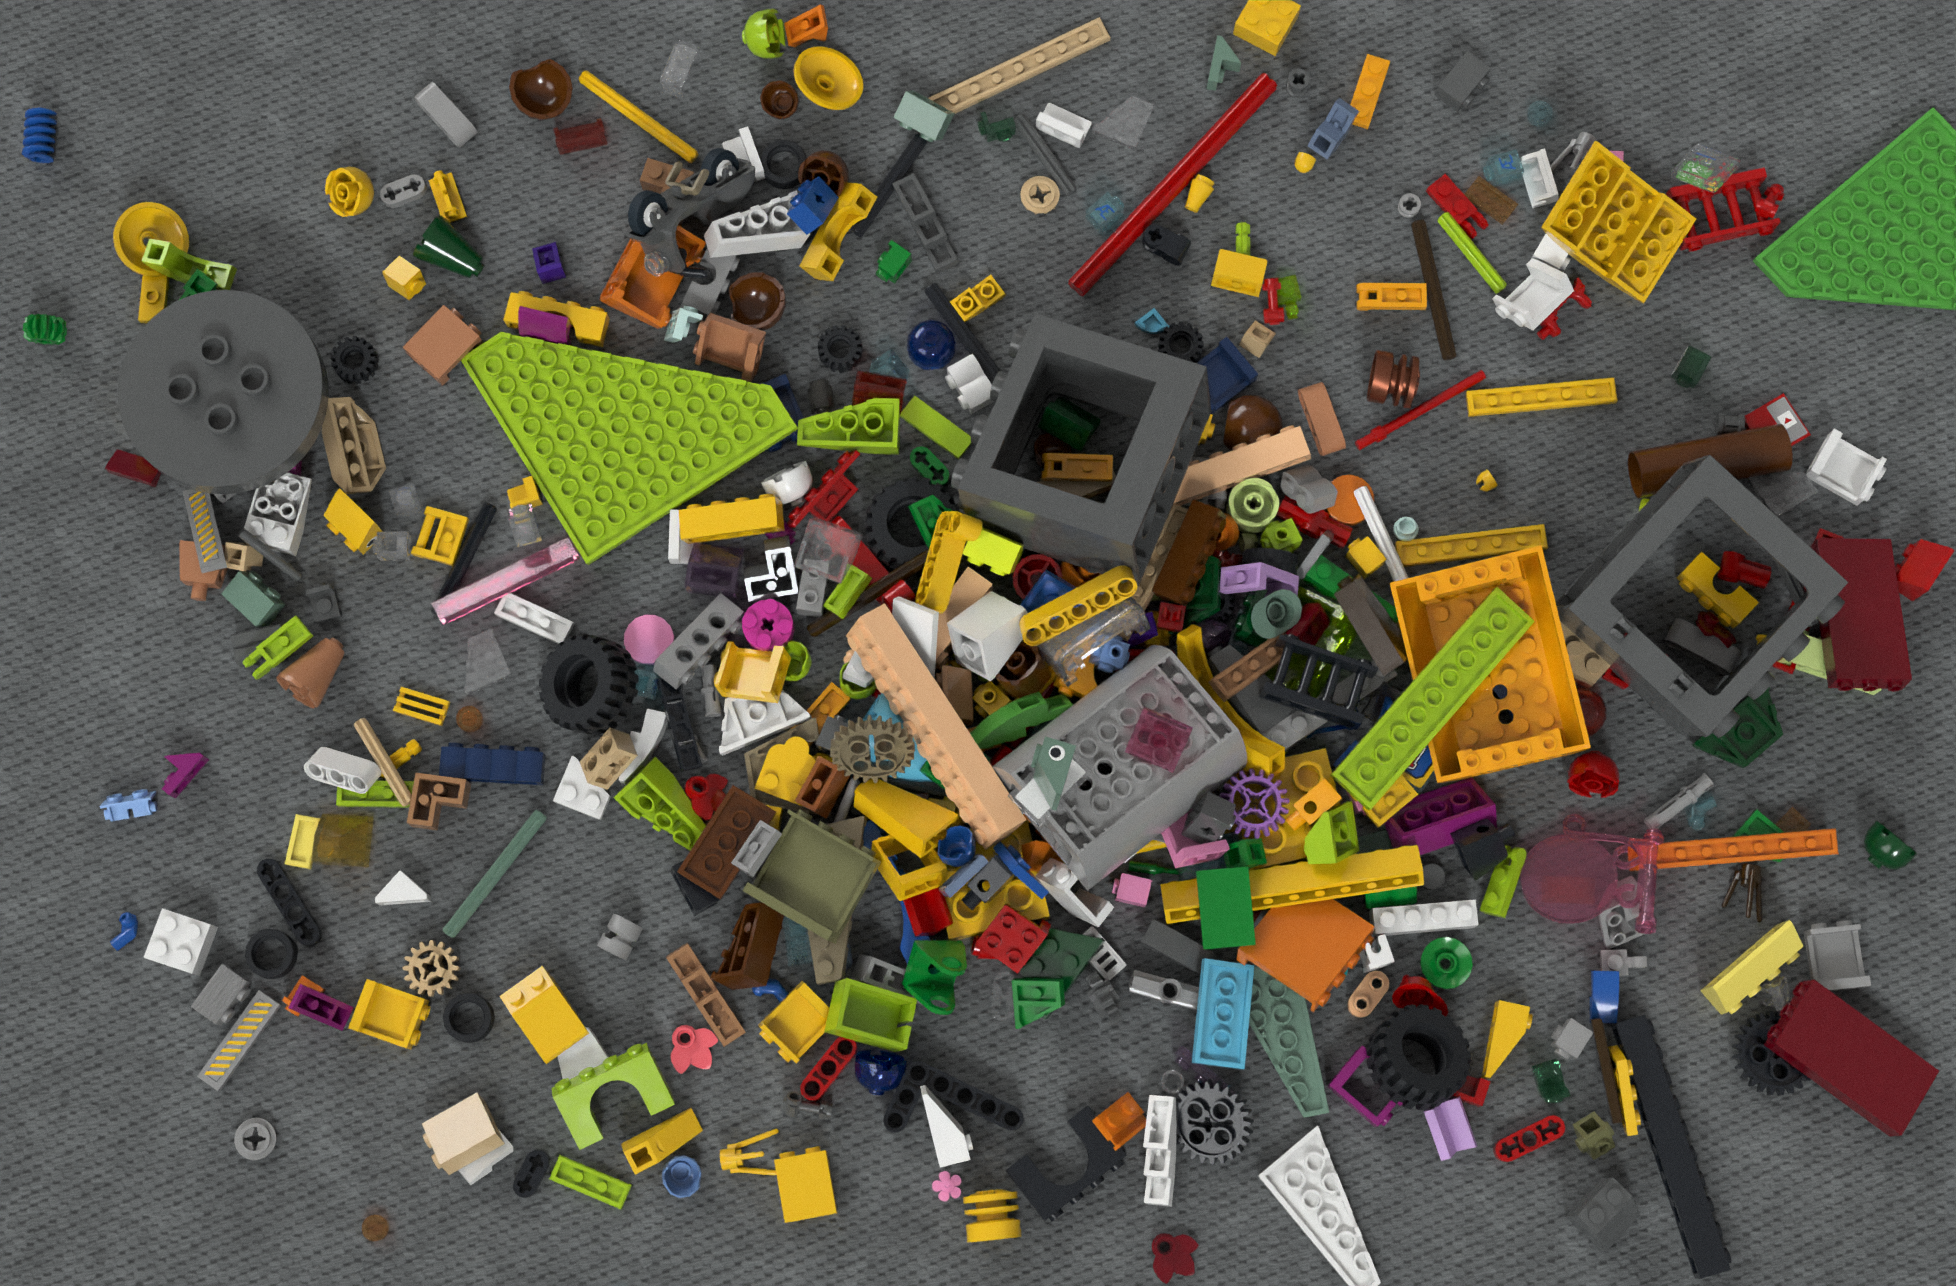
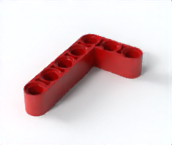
(870, 565)

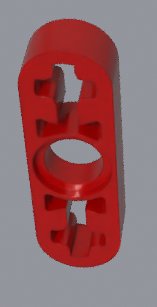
(1543, 1123)

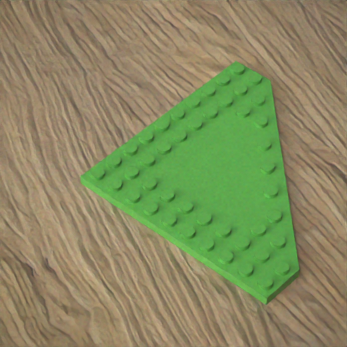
(1881, 232)

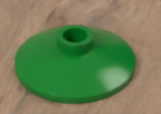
(1455, 953)

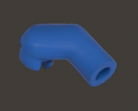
(772, 987)

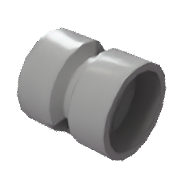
(619, 937)

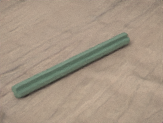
(494, 874)

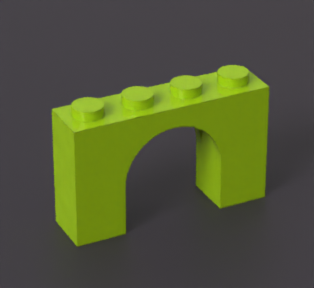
(634, 1066)

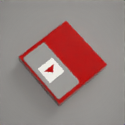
(1778, 412)

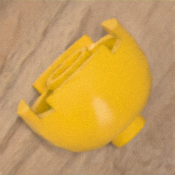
(349, 191)

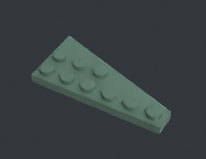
(1286, 1034)

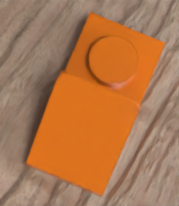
(807, 26)

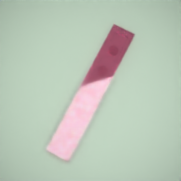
(505, 581)

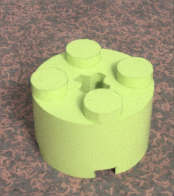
(1265, 501)

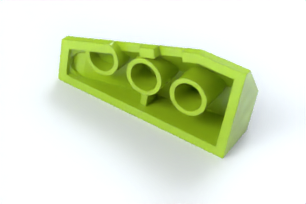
(864, 427)
(661, 800)

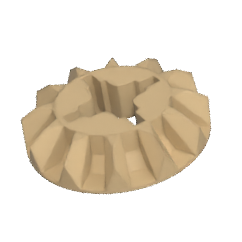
(1044, 185)

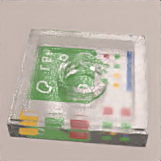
(1705, 168)

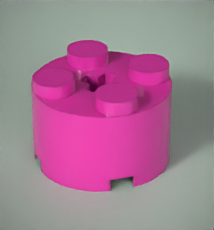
(774, 614)

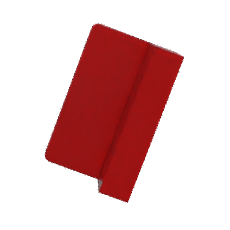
(928, 913)

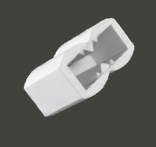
(970, 383)

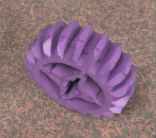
(1261, 813)

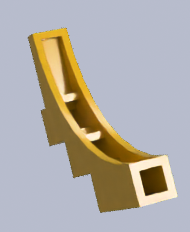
(1261, 752)

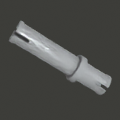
(1686, 796)

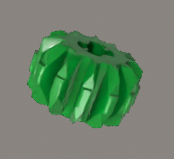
(44, 329)

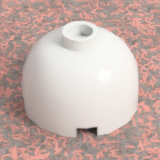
(790, 484)

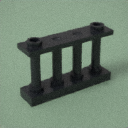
(1324, 706)

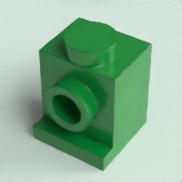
(893, 262)
(1245, 853)

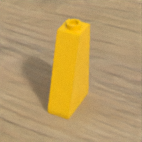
(904, 816)

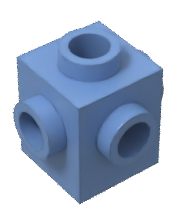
(1111, 655)

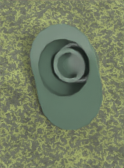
(1276, 613)

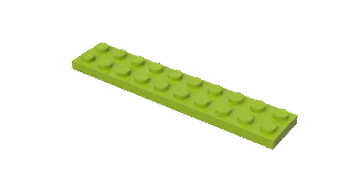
(1432, 698)

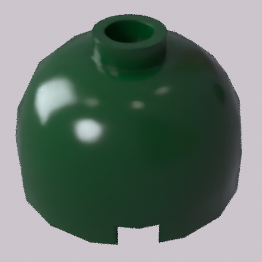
(1886, 848)

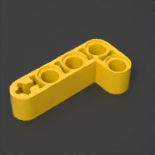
(944, 558)

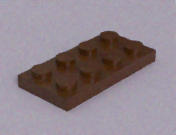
(722, 839)

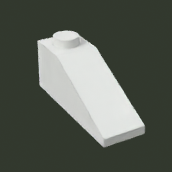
(947, 1133)

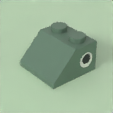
(1051, 768)

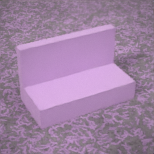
(1450, 1128)

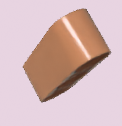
(1321, 419)

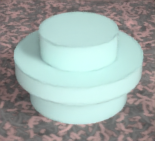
(1405, 529)

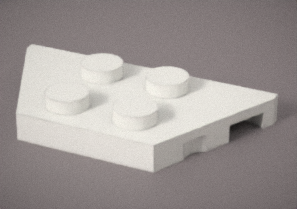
(754, 720)

